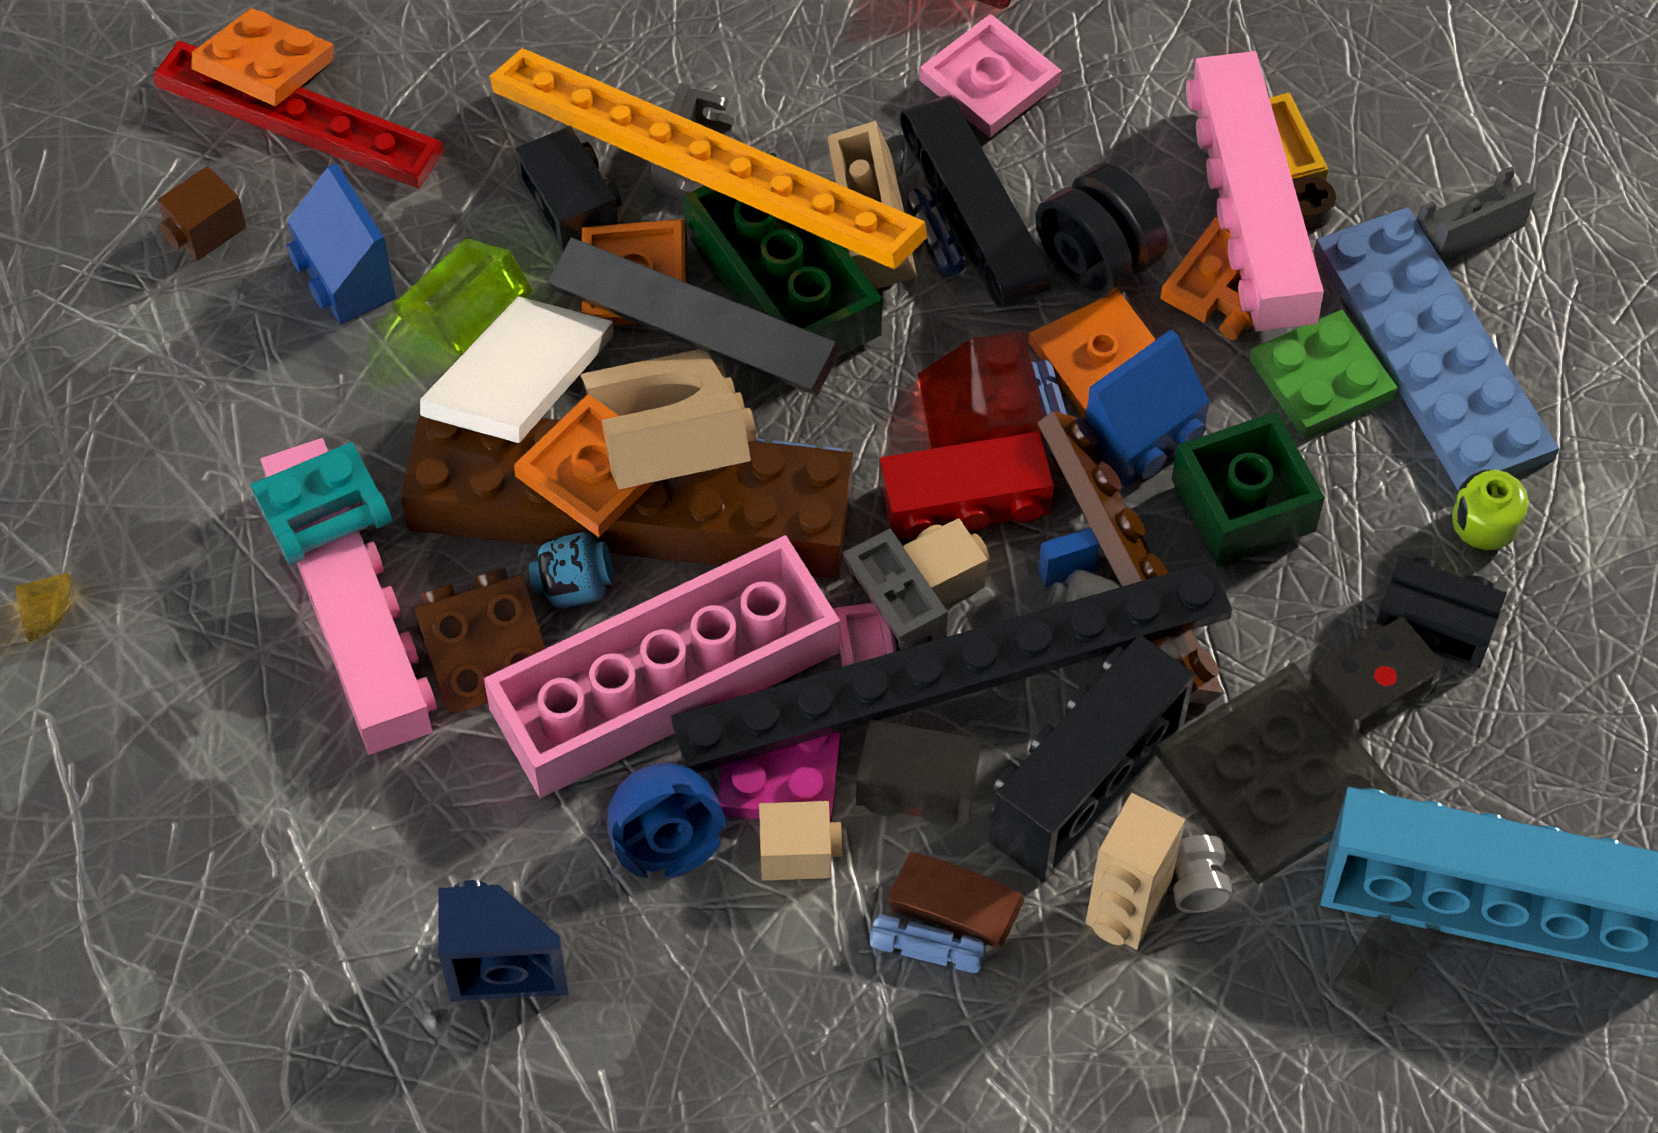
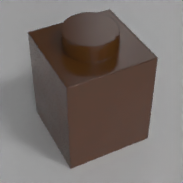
(201, 214)

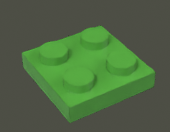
(1323, 374)

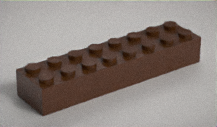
(468, 488)

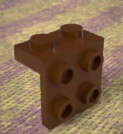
(476, 634)

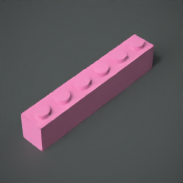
(1255, 192)
(361, 628)

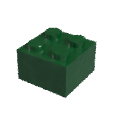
(1247, 488)

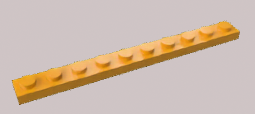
(711, 158)

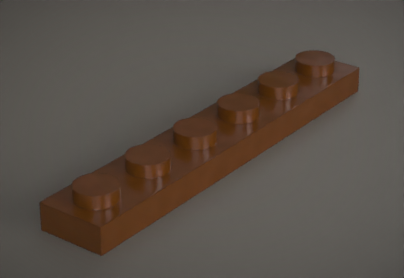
(1121, 534)

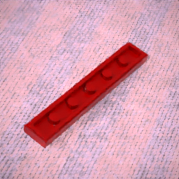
(310, 121)

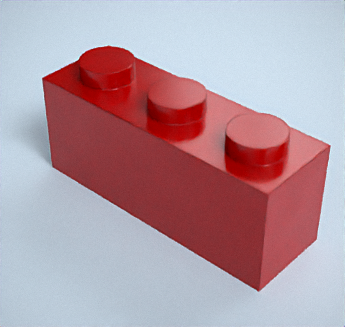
(966, 481)

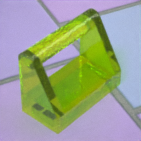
(472, 303)

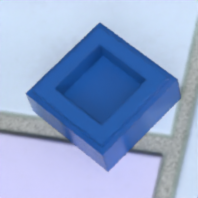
(1067, 554)

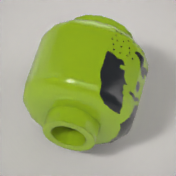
(1490, 509)

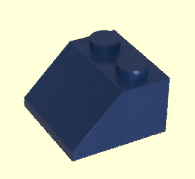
(496, 946)

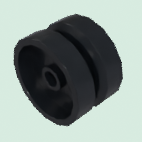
(1101, 230)

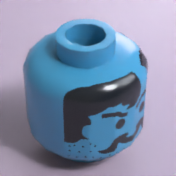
(572, 570)

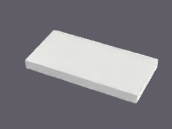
(516, 369)

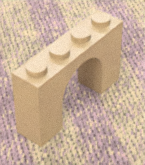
(672, 417)

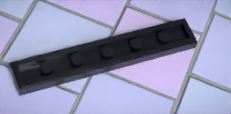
(695, 316)

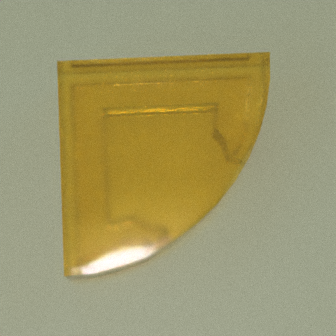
(44, 604)

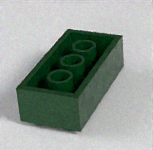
(783, 269)

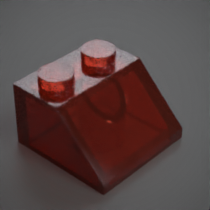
(980, 392)

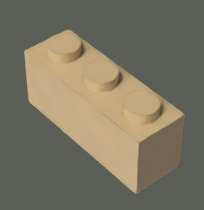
(867, 167)
(1134, 871)

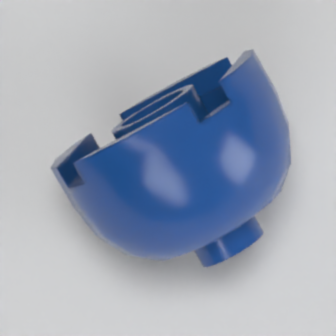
(664, 820)

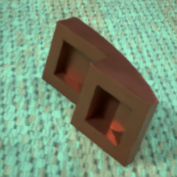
(955, 897)

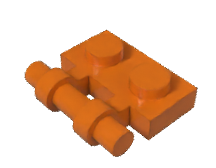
(1205, 283)

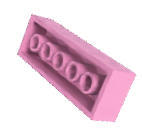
(680, 651)

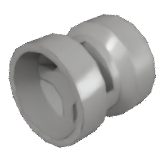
(1200, 876)

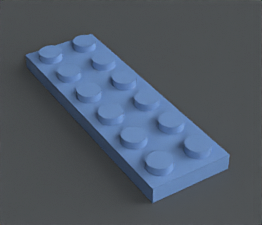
(1434, 348)

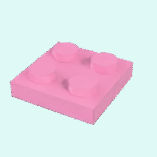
(990, 75)

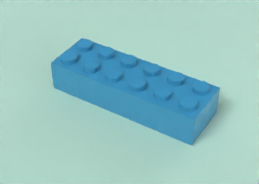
(1495, 880)

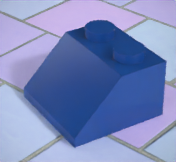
(340, 248)
(1147, 409)

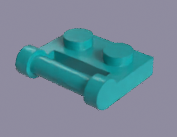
(315, 491)

